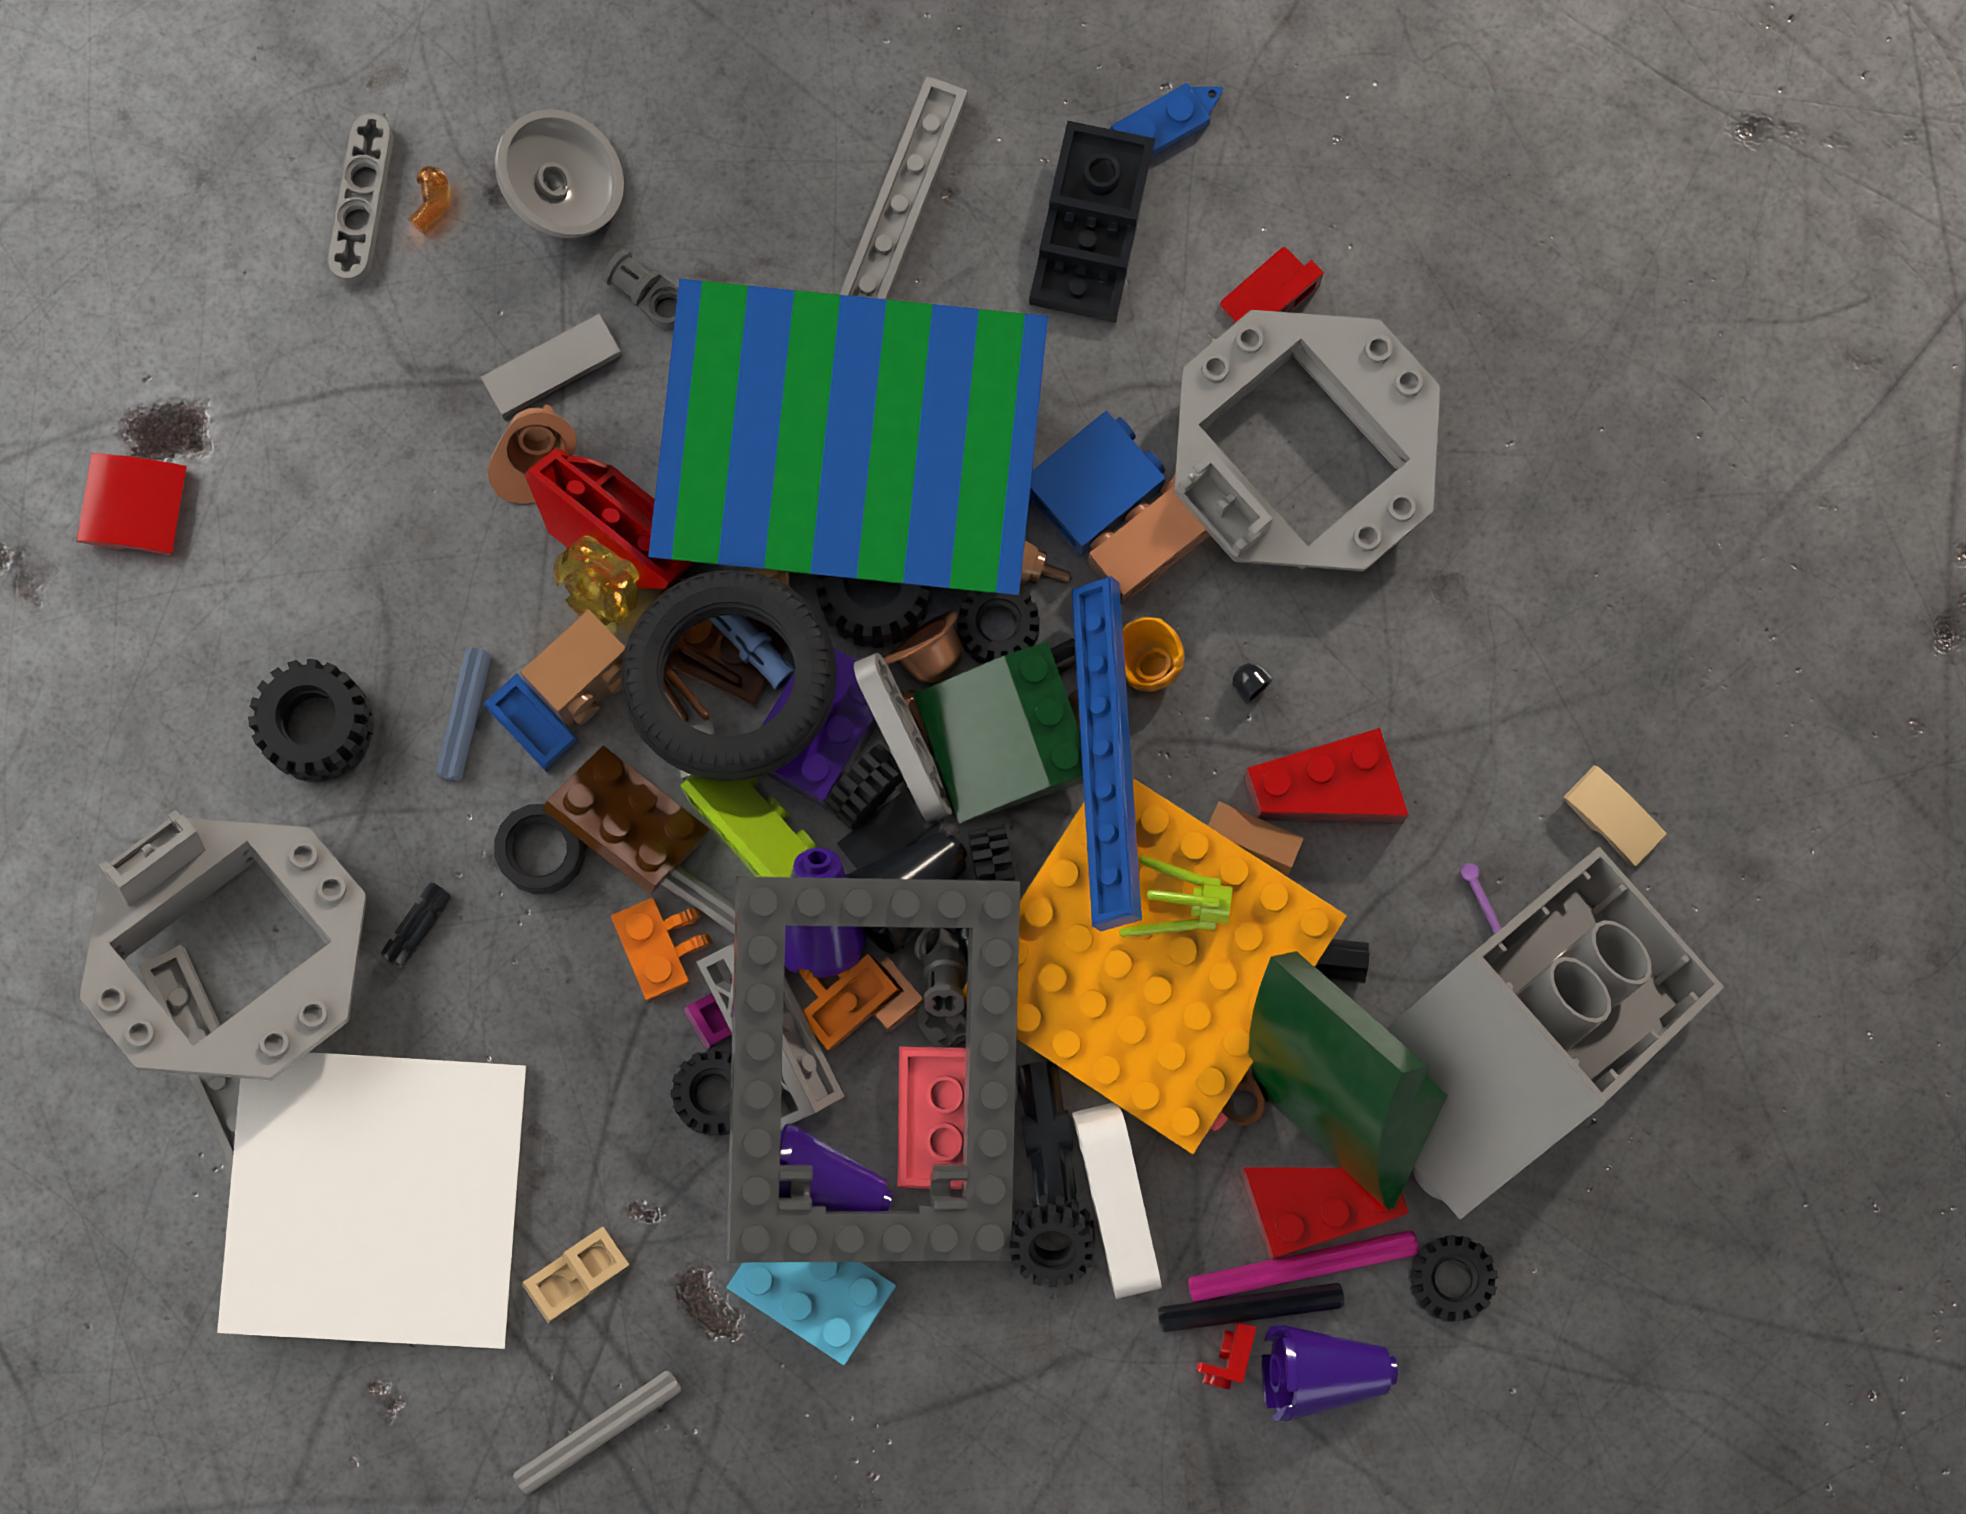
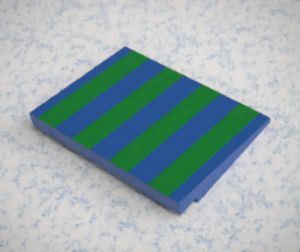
(848, 436)

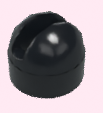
(1250, 681)

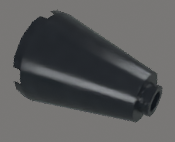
(927, 859)

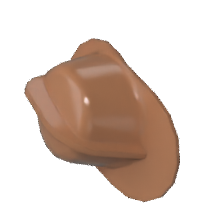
(523, 444)
(930, 650)

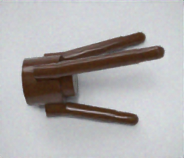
(673, 662)

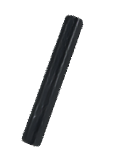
(1250, 1307)

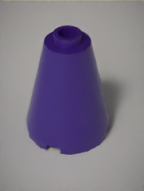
(822, 948)
(837, 1179)
(1321, 1372)

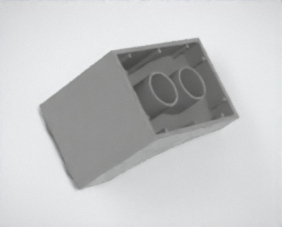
(1546, 1026)

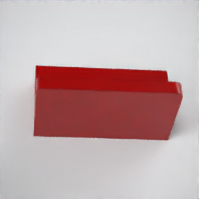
(1274, 286)

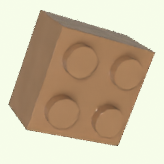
(577, 670)

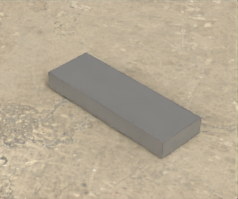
(551, 366)

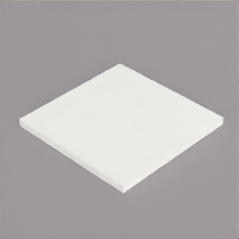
(374, 1201)

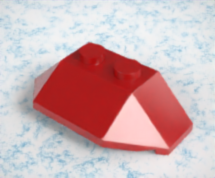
(599, 501)

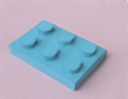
(816, 1300)

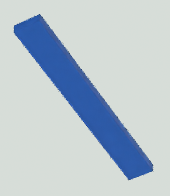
(1106, 755)

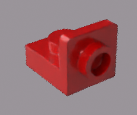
(1236, 1350)

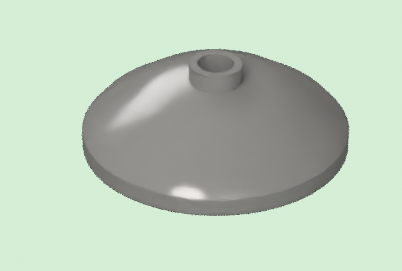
(573, 160)

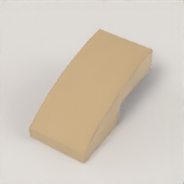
(1615, 815)
(575, 1274)

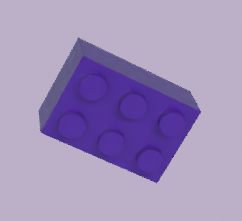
(838, 742)

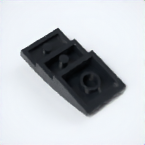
(1091, 221)

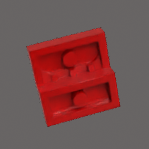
(131, 503)

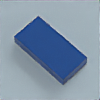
(531, 722)

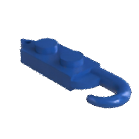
(1172, 116)

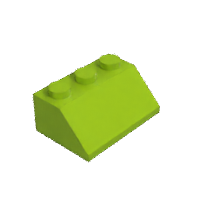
(748, 824)

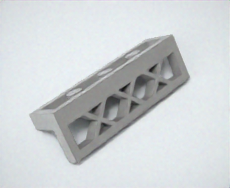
(803, 1062)

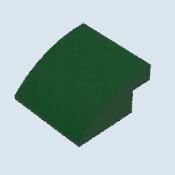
(1341, 1076)

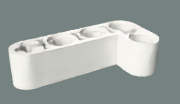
(1117, 1199)

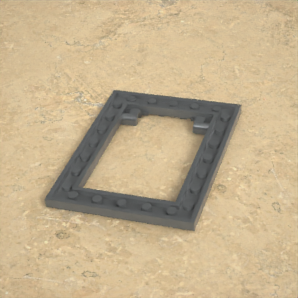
(951, 1228)

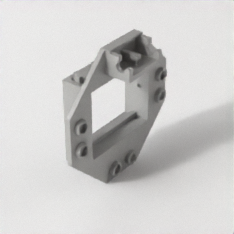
(1369, 380)
(171, 875)

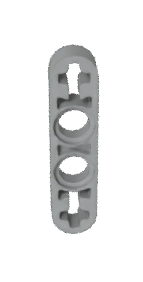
(366, 199)
(903, 737)

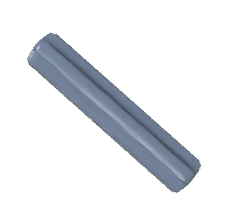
(463, 714)

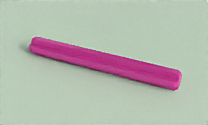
(1303, 1266)

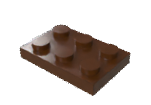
(626, 819)

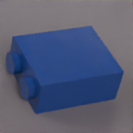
(1095, 481)

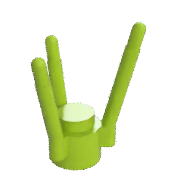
(1209, 903)

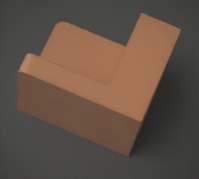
(902, 1004)

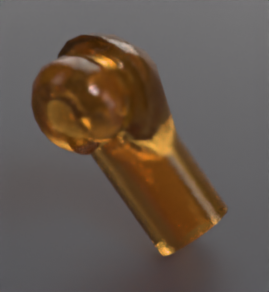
(435, 198)

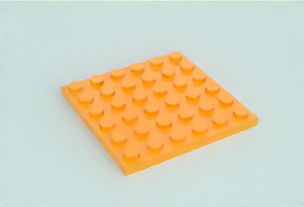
(1160, 1014)

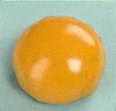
(1151, 654)

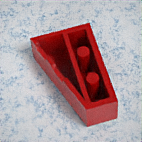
(1330, 782)
(1311, 1206)

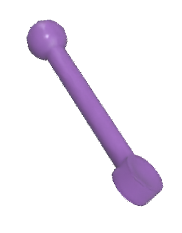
(1469, 874)

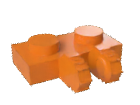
(652, 949)
(848, 1001)

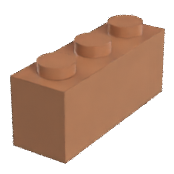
(1147, 544)

